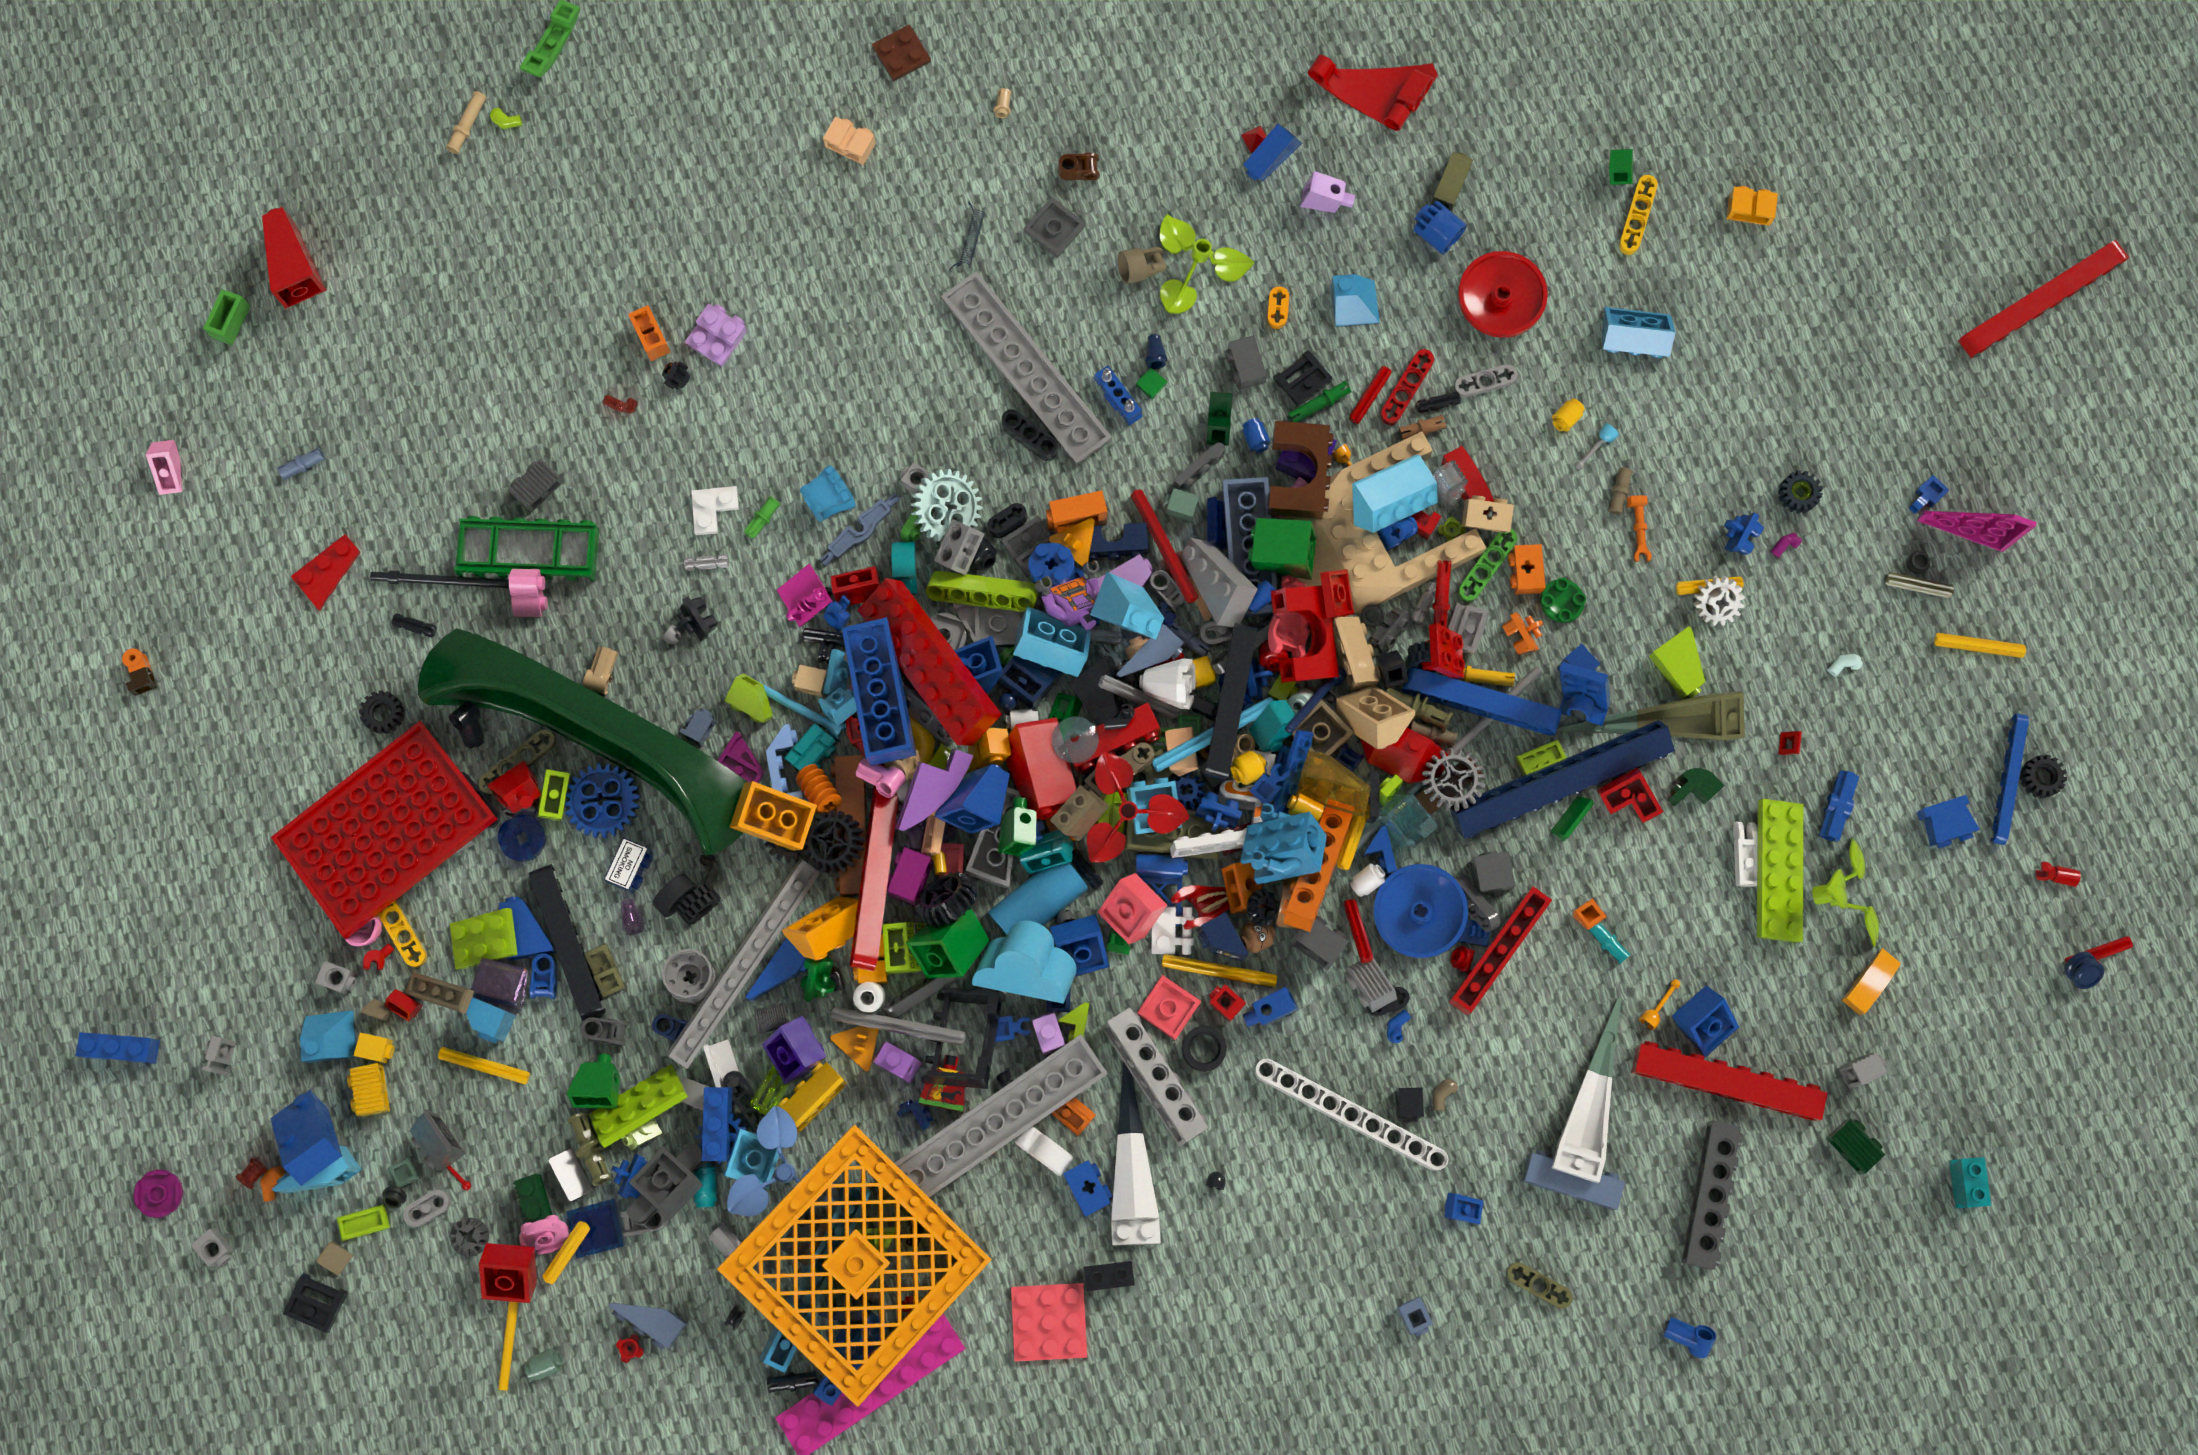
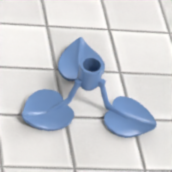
(747, 1193)

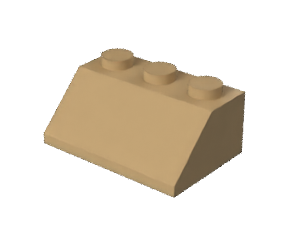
(1355, 653)
(1374, 716)

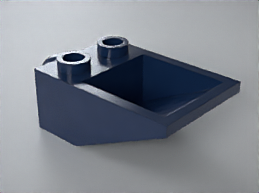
(1030, 678)

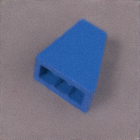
(1271, 153)
(529, 933)

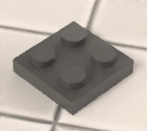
(1054, 227)
(803, 1231)

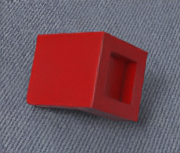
(1426, 523)

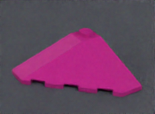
(1988, 529)

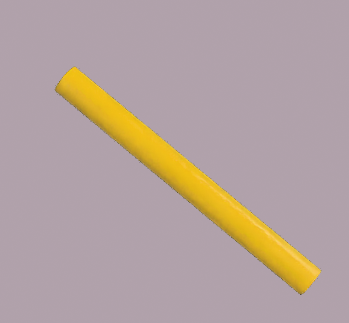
(508, 1346)

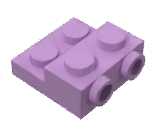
(716, 334)

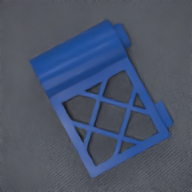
(1164, 871)

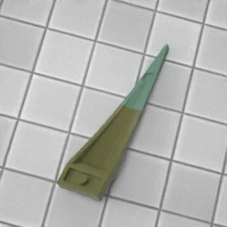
(1702, 717)

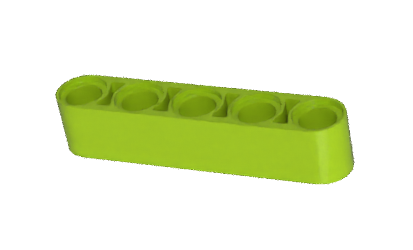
(981, 591)

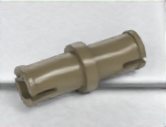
(1620, 490)
(1434, 733)

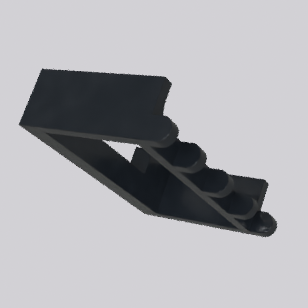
(981, 1077)

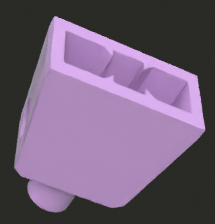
(1325, 193)
(1048, 1033)

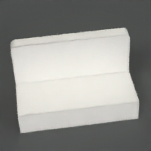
(721, 1061)

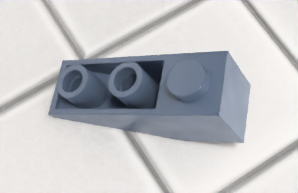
(657, 1322)

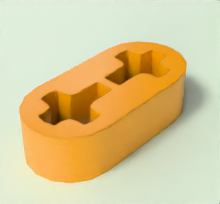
(1283, 307)

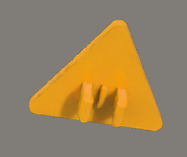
(1077, 539)
(858, 1044)

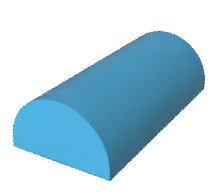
(1039, 897)

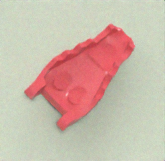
(1288, 630)

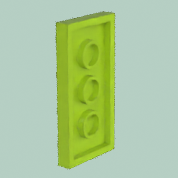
(638, 1105)

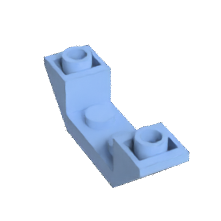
(782, 743)

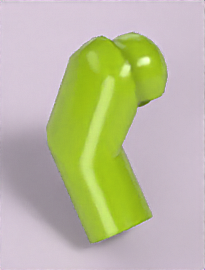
(503, 120)

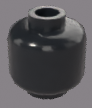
(985, 556)

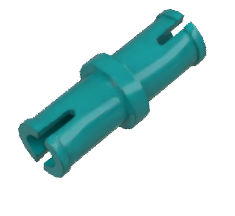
(1609, 942)

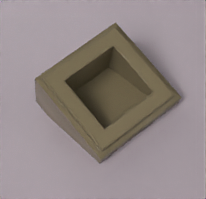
(377, 1010)
(334, 1258)

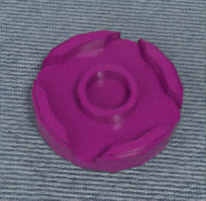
(165, 1192)

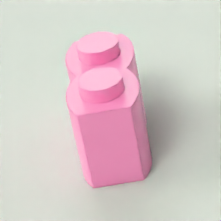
(527, 592)

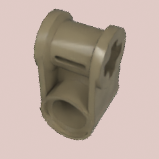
(1133, 758)

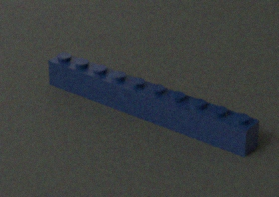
(1563, 779)

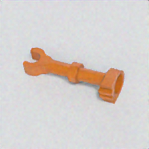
(1638, 503)

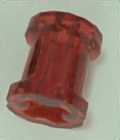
(251, 1173)

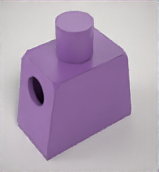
(897, 1062)

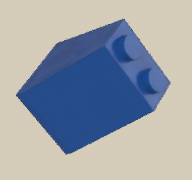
(976, 800)

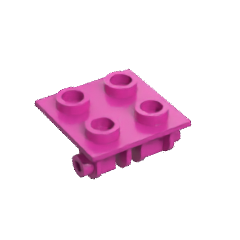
(804, 596)

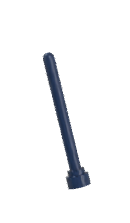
(1315, 699)

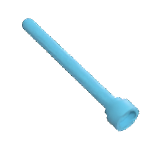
(831, 727)

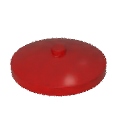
(1502, 294)

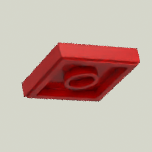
(1337, 593)

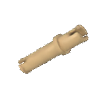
(462, 130)

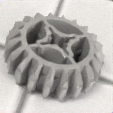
(1458, 790)

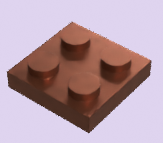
(901, 52)

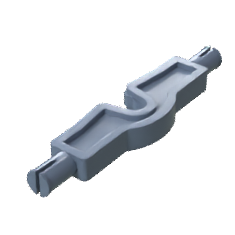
(850, 537)

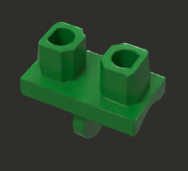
(818, 980)

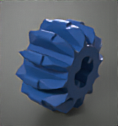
(1194, 789)

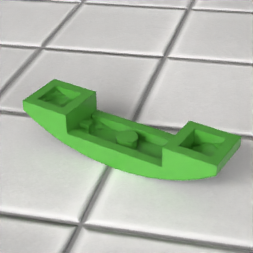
(553, 40)

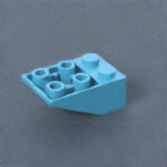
(333, 1175)

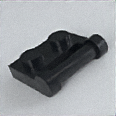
(1307, 383)
(311, 1310)

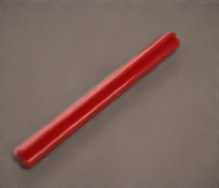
(1164, 546)

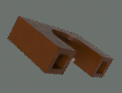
(1314, 443)

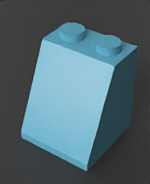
(1127, 607)

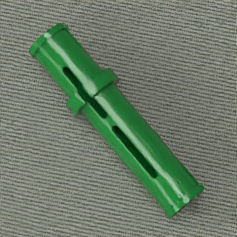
(1327, 398)

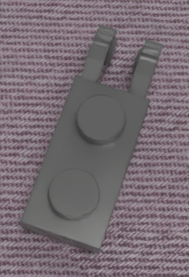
(1200, 465)

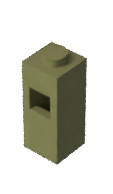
(1452, 180)

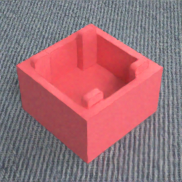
(1132, 908)

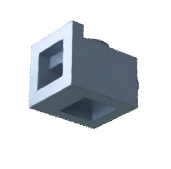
(698, 726)
(1415, 1306)

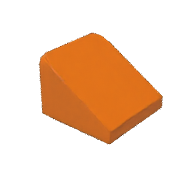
(1589, 914)

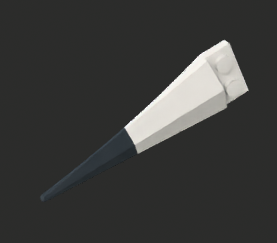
(1134, 1201)

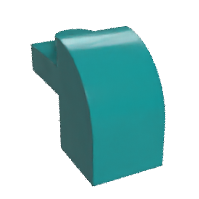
(904, 564)

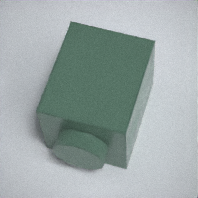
(1181, 505)

